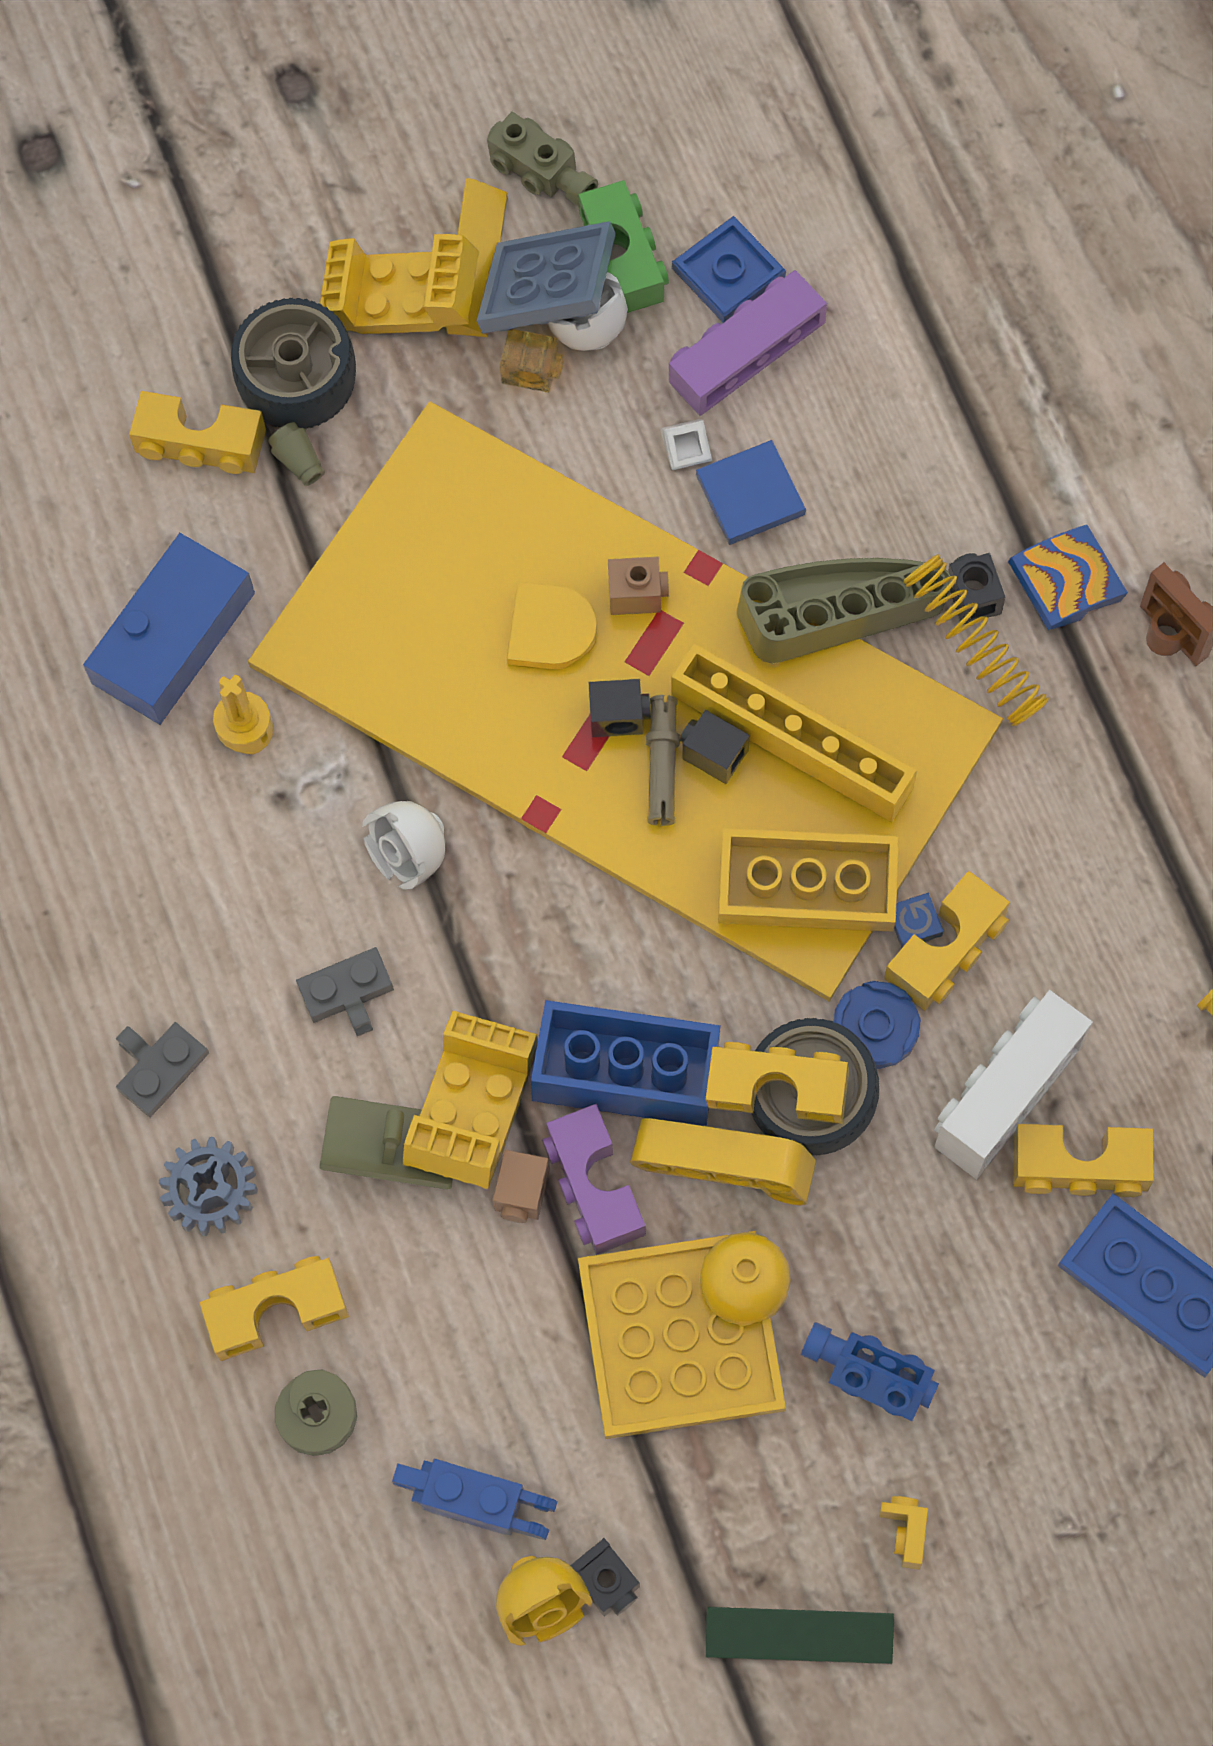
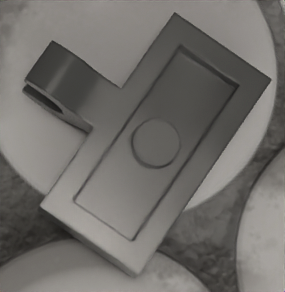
(346, 988)
(158, 1067)

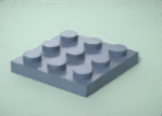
(546, 277)

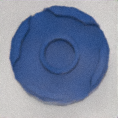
(885, 1042)

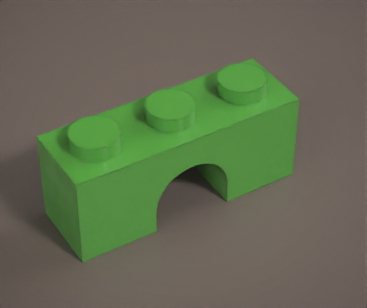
(636, 270)

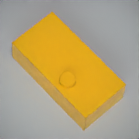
(808, 879)

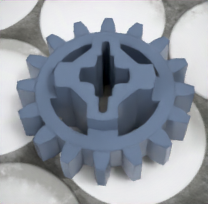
(214, 1169)

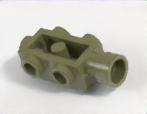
(517, 147)

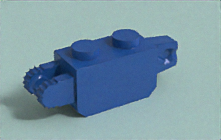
(473, 1497)

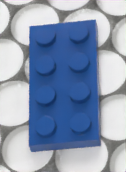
(1147, 1280)

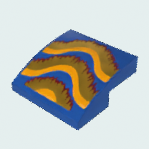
(1067, 577)

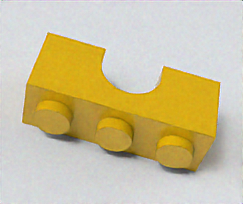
(229, 443)
(927, 970)
(740, 1073)
(1045, 1164)
(235, 1313)

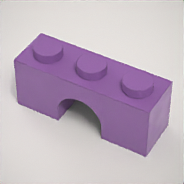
(606, 1216)

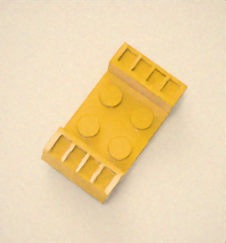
(400, 288)
(471, 1100)

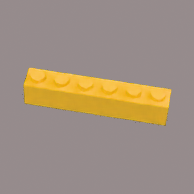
(794, 732)

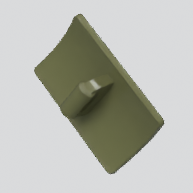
(370, 1141)

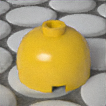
(745, 1278)
(540, 1599)

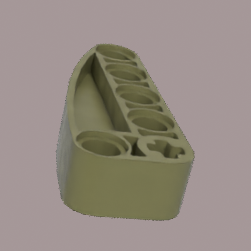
(823, 595)

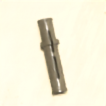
(662, 746)

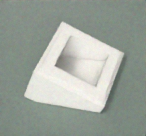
(686, 444)

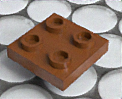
(1173, 604)

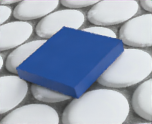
(727, 268)
(750, 492)

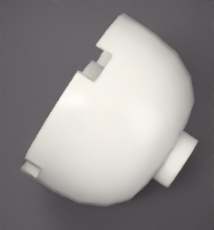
(596, 329)
(405, 842)

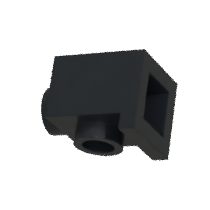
(601, 1559)

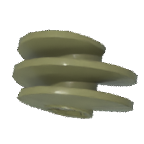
(327, 1392)

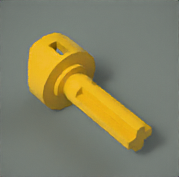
(242, 718)

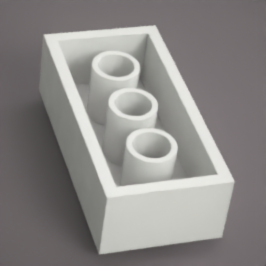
(1012, 1084)

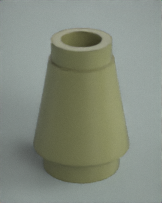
(296, 452)

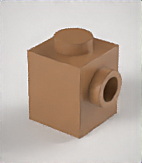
(636, 585)

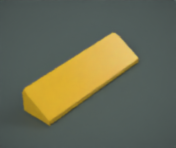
(482, 225)

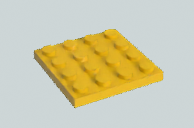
(662, 1349)

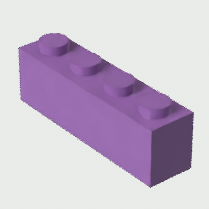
(746, 342)

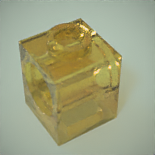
(530, 360)

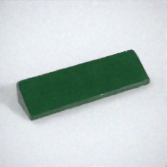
(799, 1635)

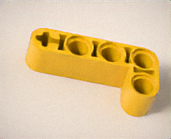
(726, 1156)

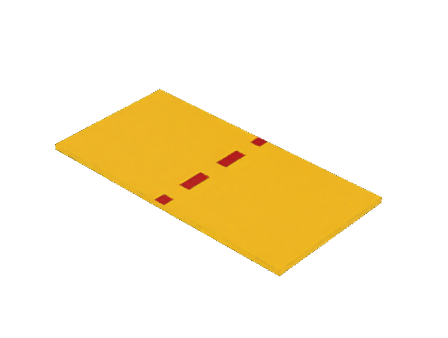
(411, 645)

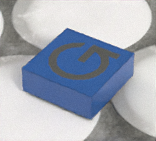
(918, 918)

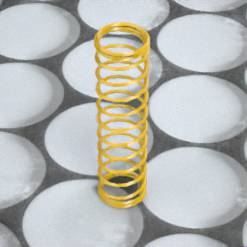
(1028, 707)

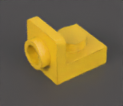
(911, 1538)

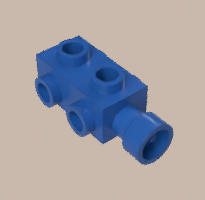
(873, 1377)

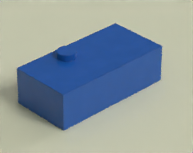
(169, 628)
(623, 1062)

